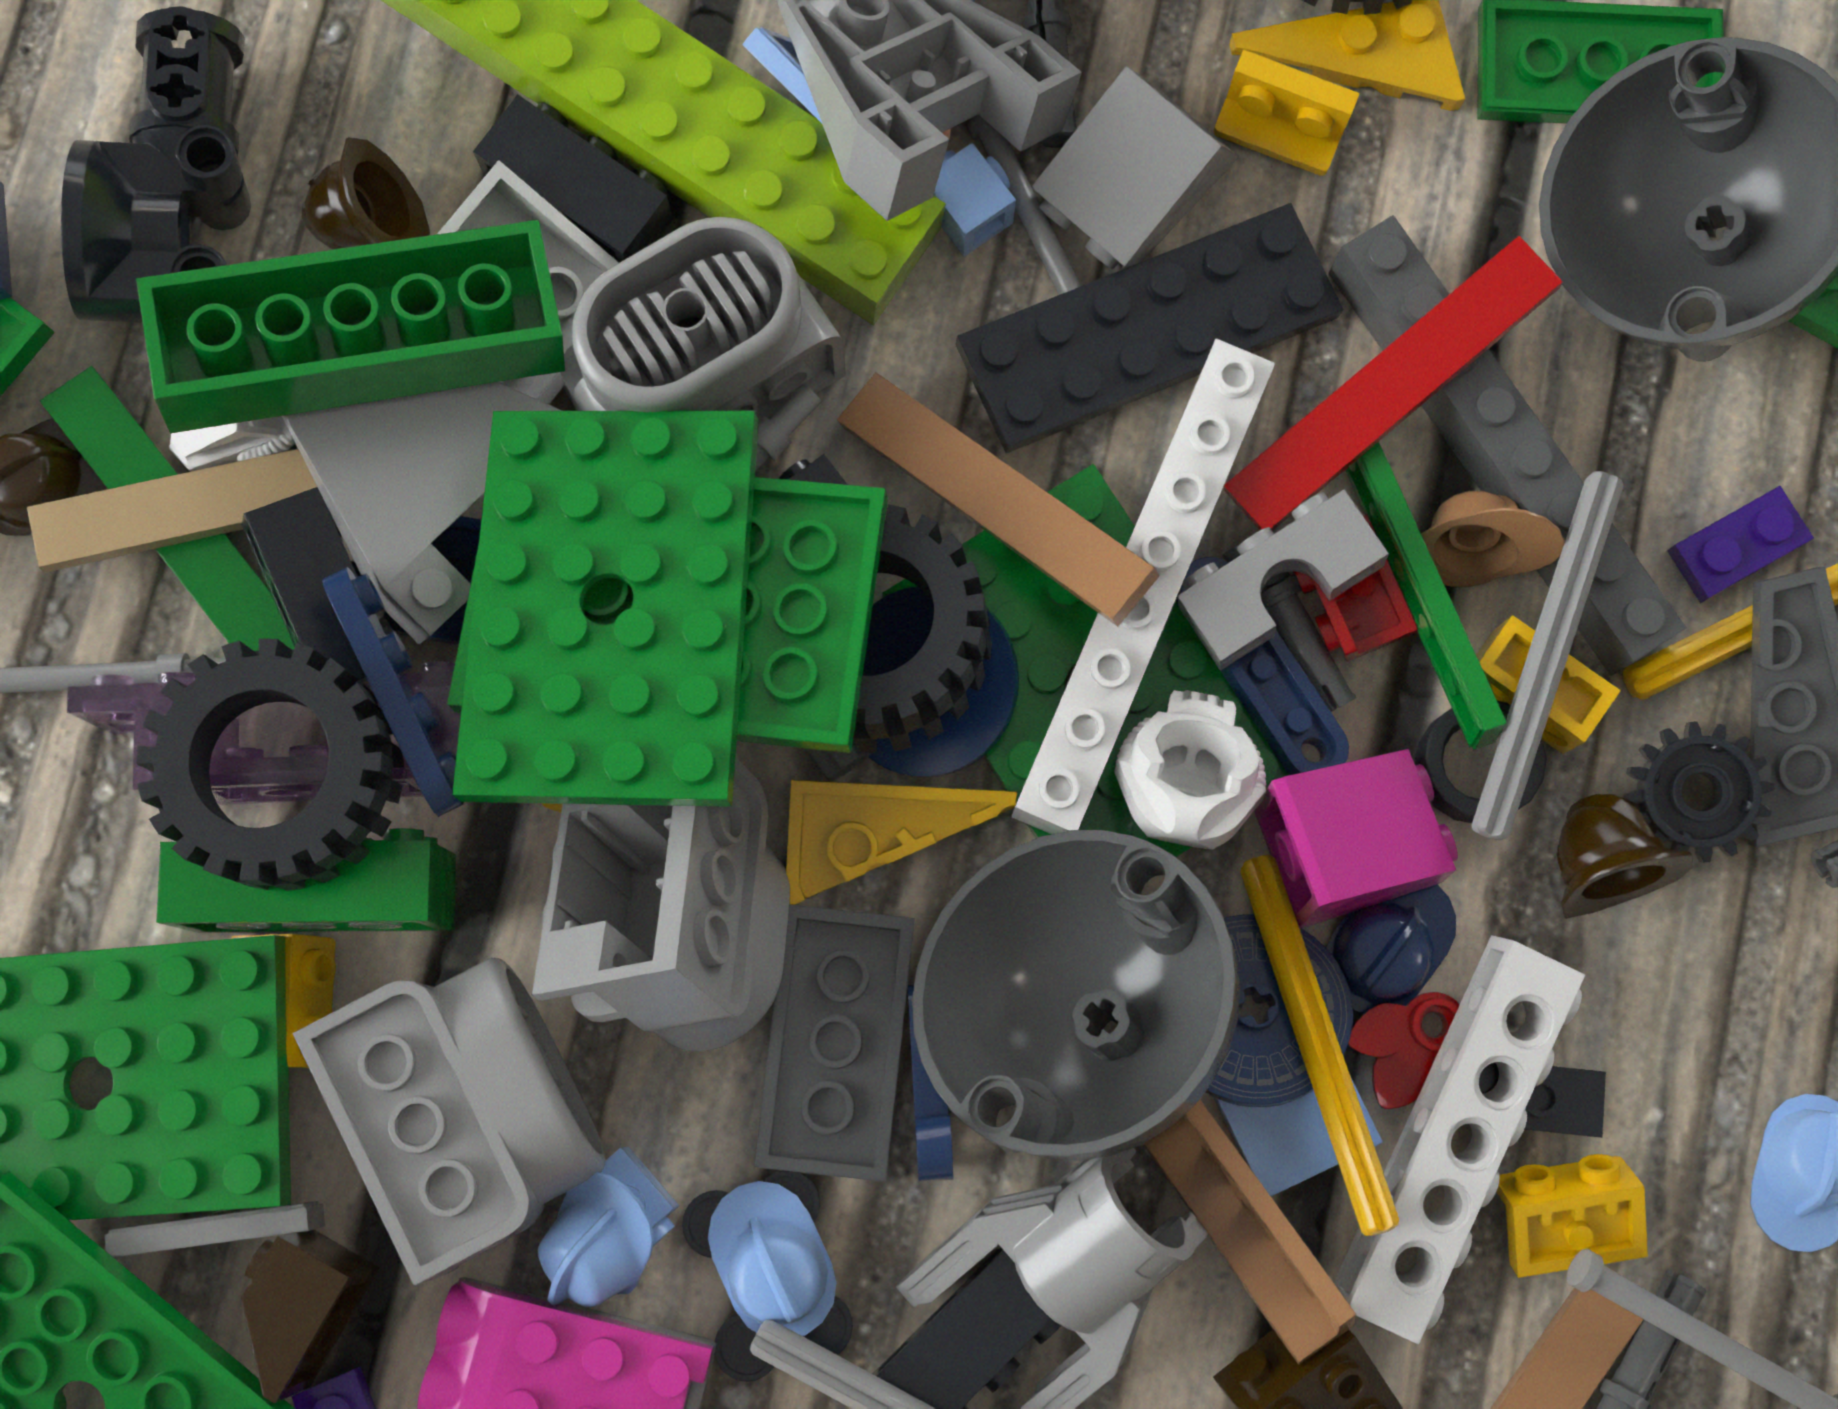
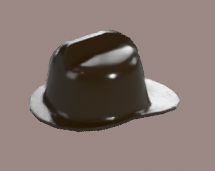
(39, 469)

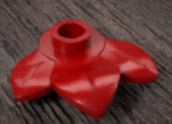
(1401, 1046)

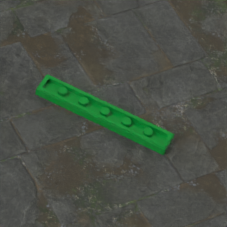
(125, 456)
(1427, 599)

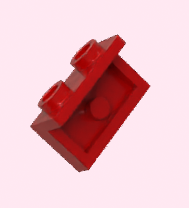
(1364, 615)

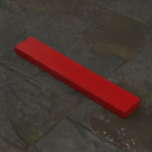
(1393, 385)

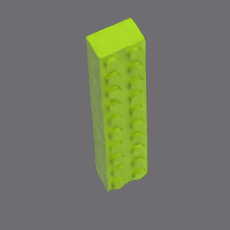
(695, 128)

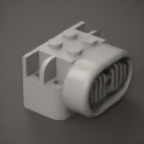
(749, 351)
(667, 917)
(453, 1111)

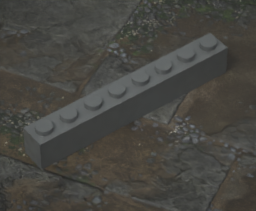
(1504, 442)

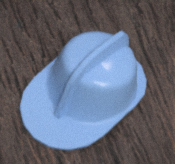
(1798, 1174)
(596, 1243)
(771, 1258)

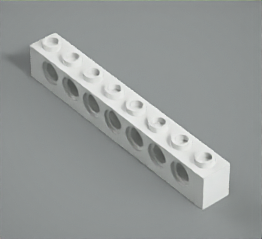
(1167, 540)

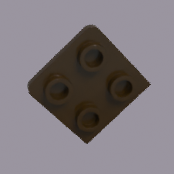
(1330, 1379)

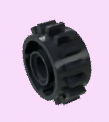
(1734, 782)

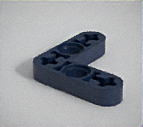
(931, 1119)

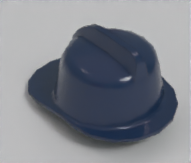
(1394, 946)

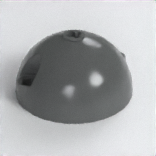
(1649, 182)
(1036, 968)

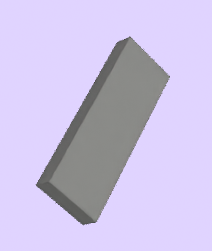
(214, 1229)

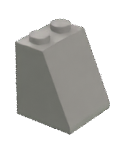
(1131, 171)

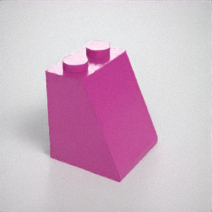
(1355, 835)

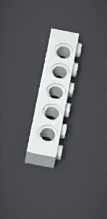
(1448, 1100)

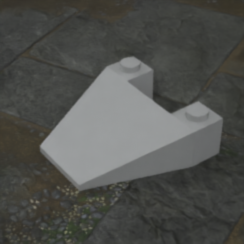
(909, 70)
(398, 480)

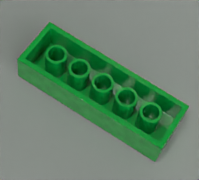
(350, 326)

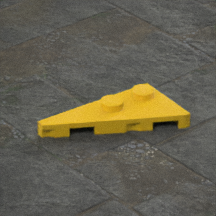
(1383, 51)
(857, 827)

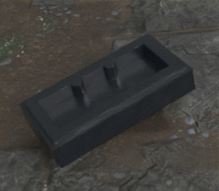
(1565, 1103)

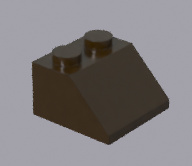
(299, 1306)

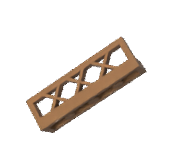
(1251, 1234)

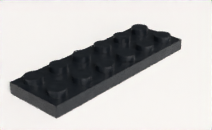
(1146, 327)

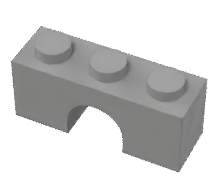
(1325, 542)

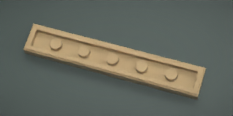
(162, 510)

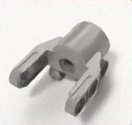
(1077, 1262)

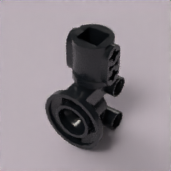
(135, 201)

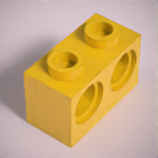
(1580, 697)

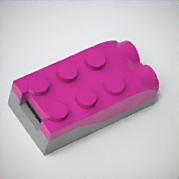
(525, 1353)

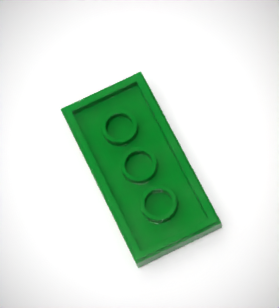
(1551, 55)

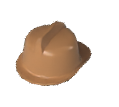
(1487, 538)

